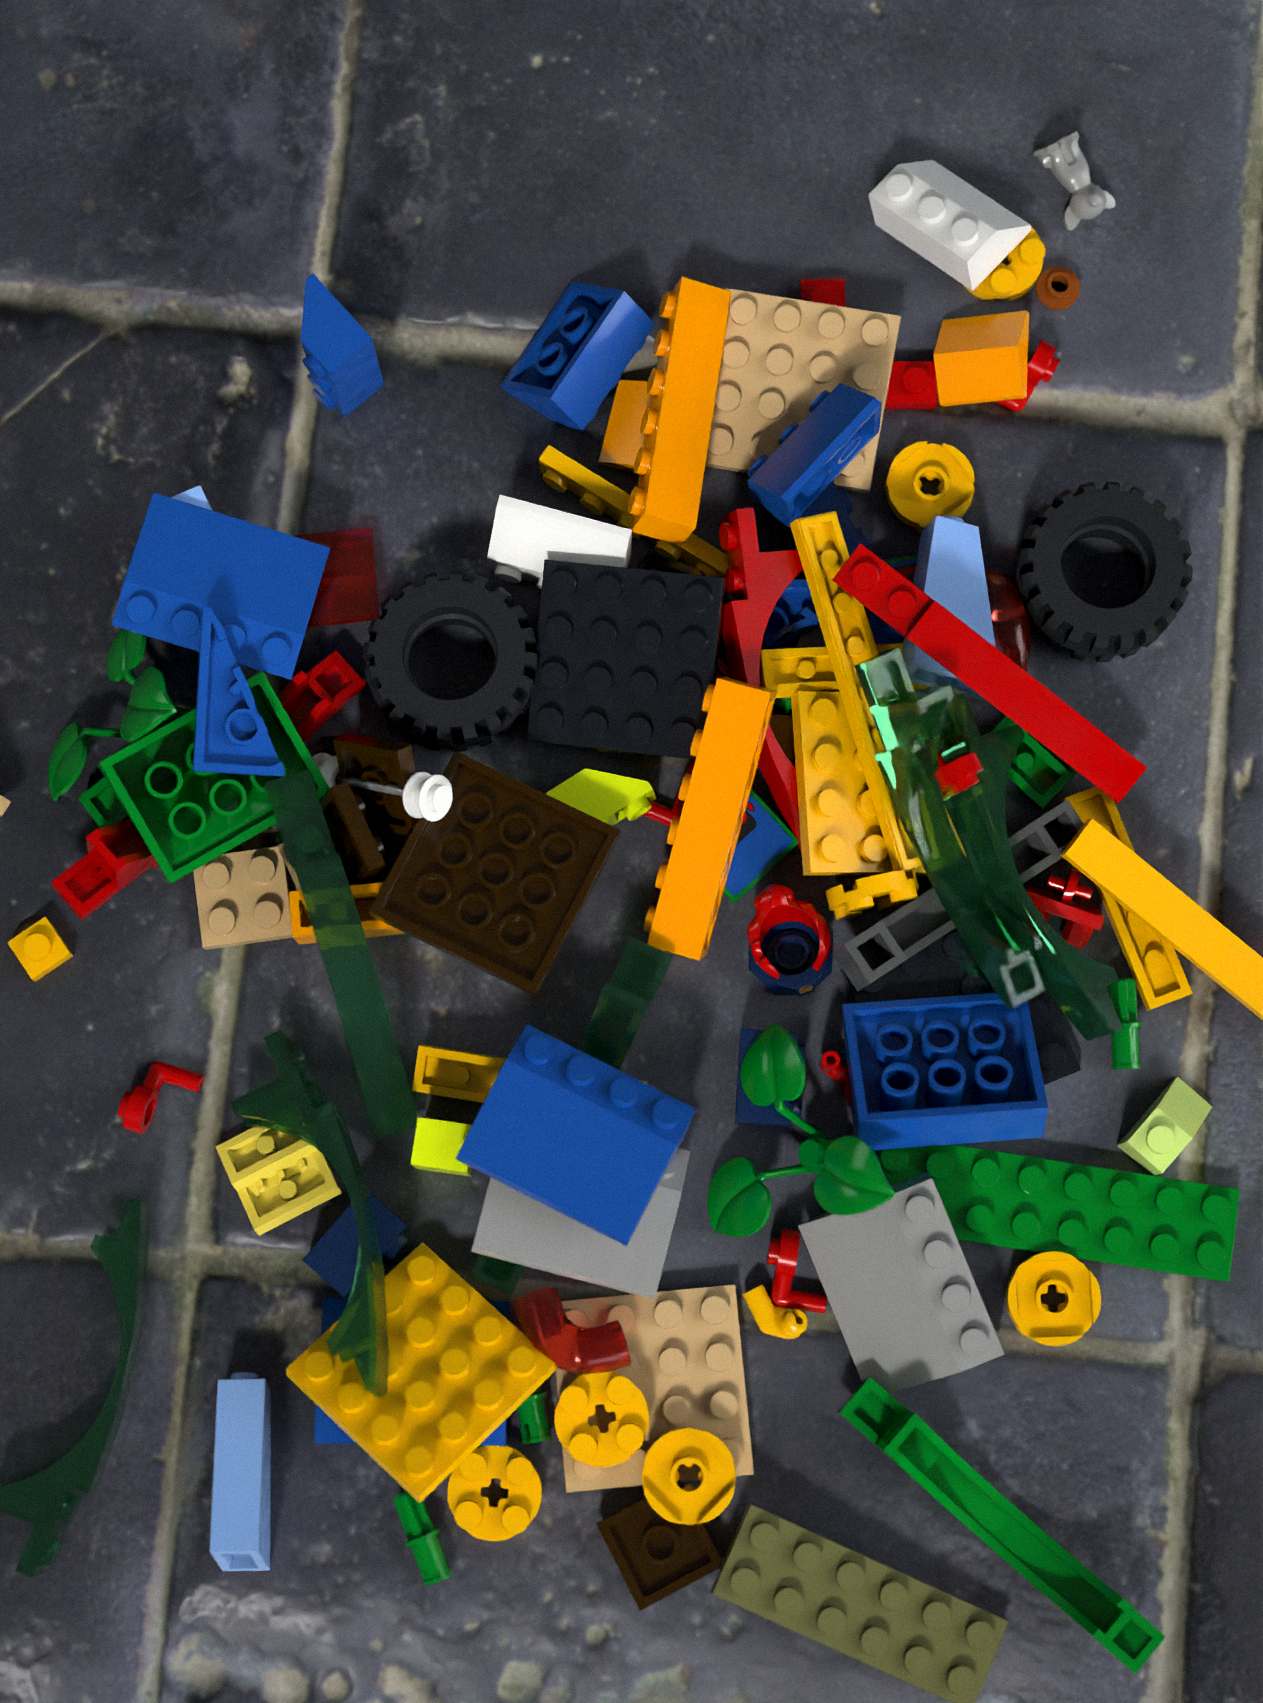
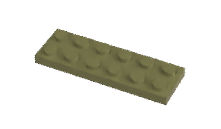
(859, 1606)

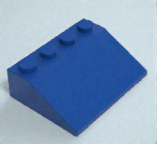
(248, 573)
(943, 1071)
(576, 1134)

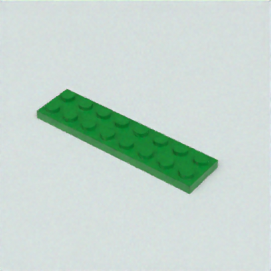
(1077, 1209)

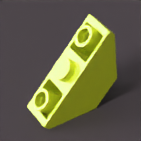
(605, 795)

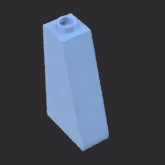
(954, 576)
(242, 1474)

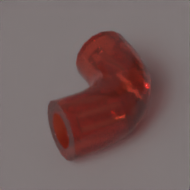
(1009, 618)
(567, 1344)

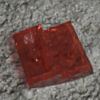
(349, 578)

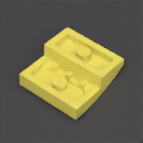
(276, 1176)

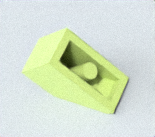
(1165, 1127)

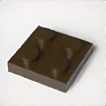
(358, 848)
(656, 1553)

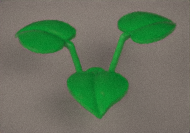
(146, 712)
(847, 1167)

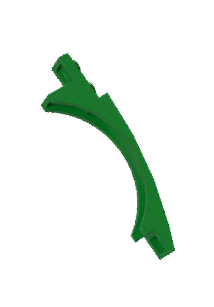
(1001, 1525)

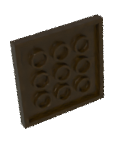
(496, 875)

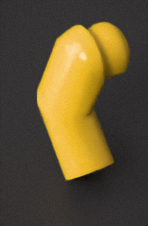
(774, 1319)

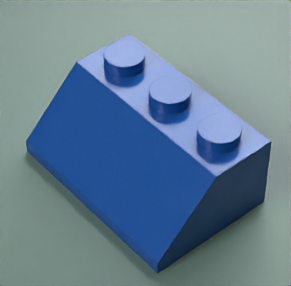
(336, 351)
(579, 354)
(814, 452)

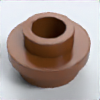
(1057, 300)

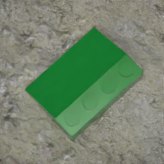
(201, 815)

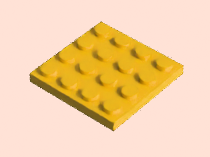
(834, 801)
(450, 1375)

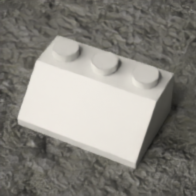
(946, 220)
(530, 533)

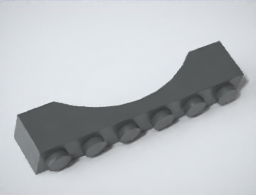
(926, 919)

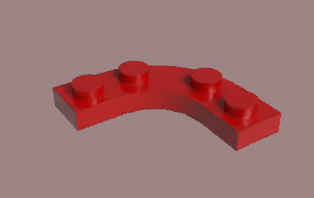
(911, 382)

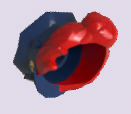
(788, 943)

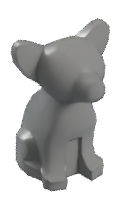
(1072, 171)

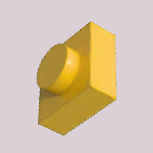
(40, 949)

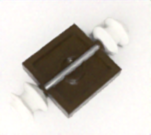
(386, 782)

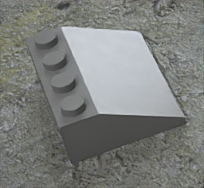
(539, 1237)
(902, 1289)

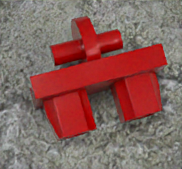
(1080, 917)

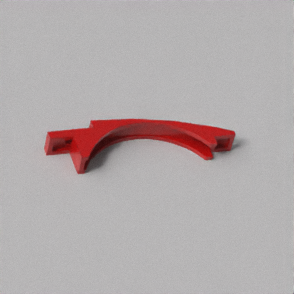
(756, 585)
(989, 673)
(118, 852)

